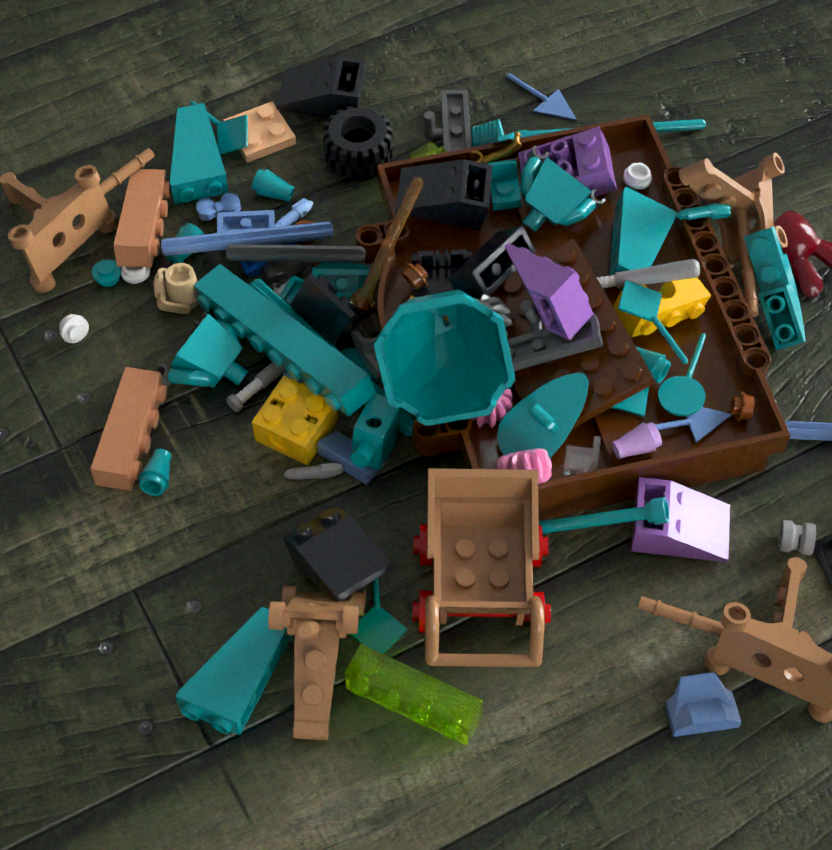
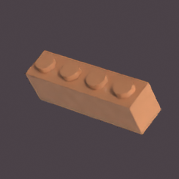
(142, 219)
(128, 429)

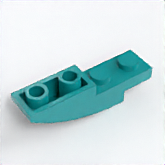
(777, 288)

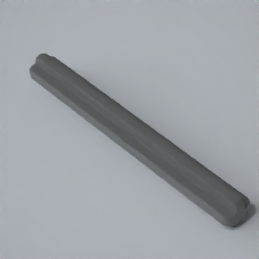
(296, 253)

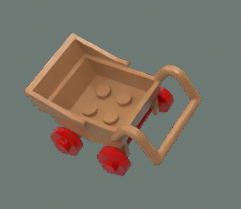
(483, 551)

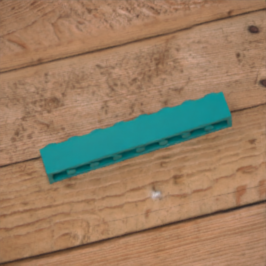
(285, 341)

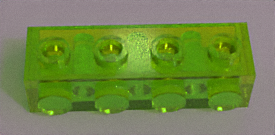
(413, 694)

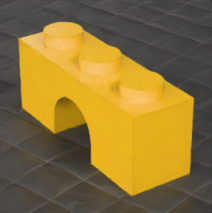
(678, 302)

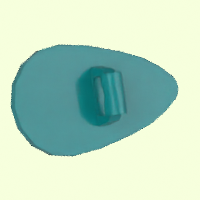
(544, 416)

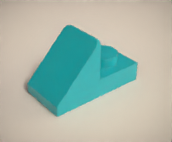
(505, 185)

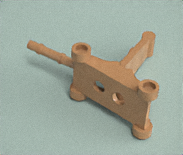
(749, 199)
(51, 234)
(317, 625)
(781, 646)

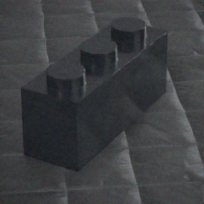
(490, 264)

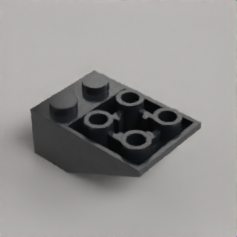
(323, 86)
(451, 192)

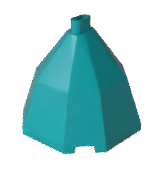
(442, 366)

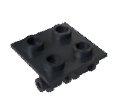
(439, 268)

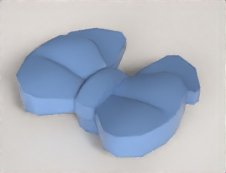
(208, 210)

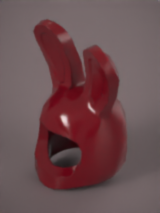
(801, 246)

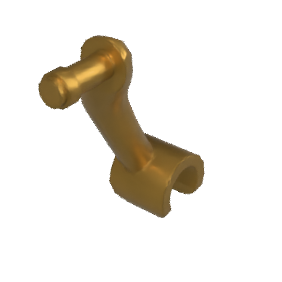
(477, 156)

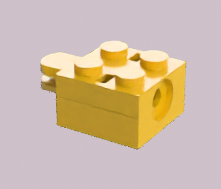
(294, 421)

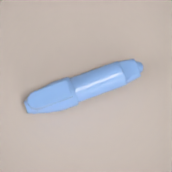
(298, 211)

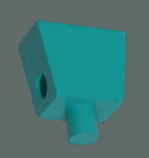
(371, 444)

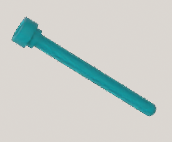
(654, 511)

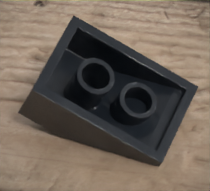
(336, 553)

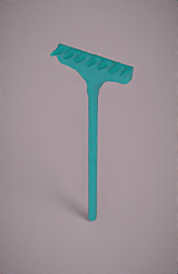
(492, 131)

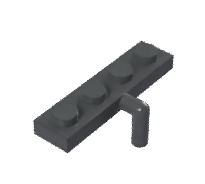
(455, 121)
(545, 346)

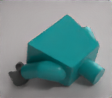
(553, 194)
(206, 356)

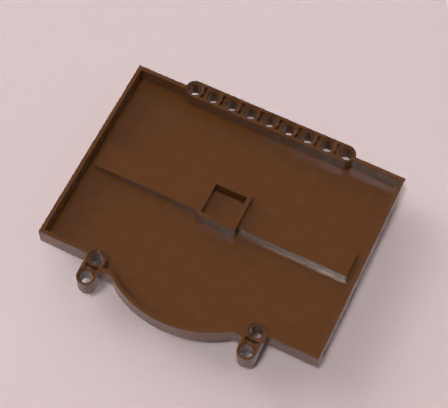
(729, 361)

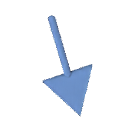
(553, 105)
(700, 423)

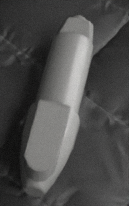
(321, 471)

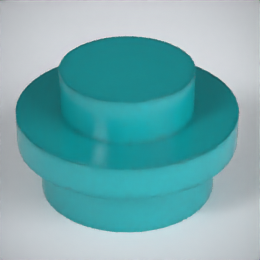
(106, 272)

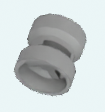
(796, 537)

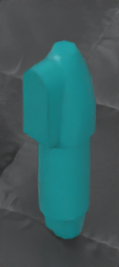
(713, 210)

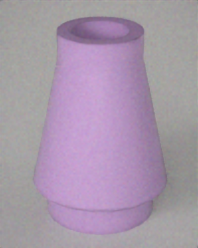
(638, 441)

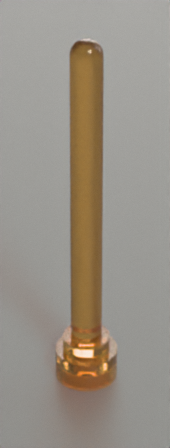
(363, 295)

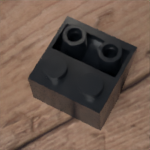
(324, 310)

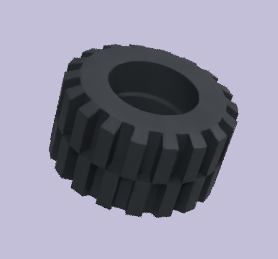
(357, 142)

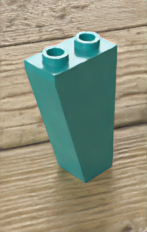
(196, 160)
(638, 231)
(235, 676)

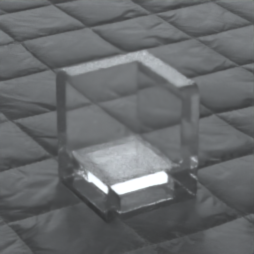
(581, 459)

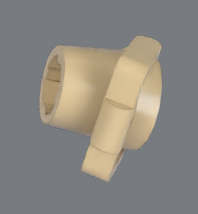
(179, 288)

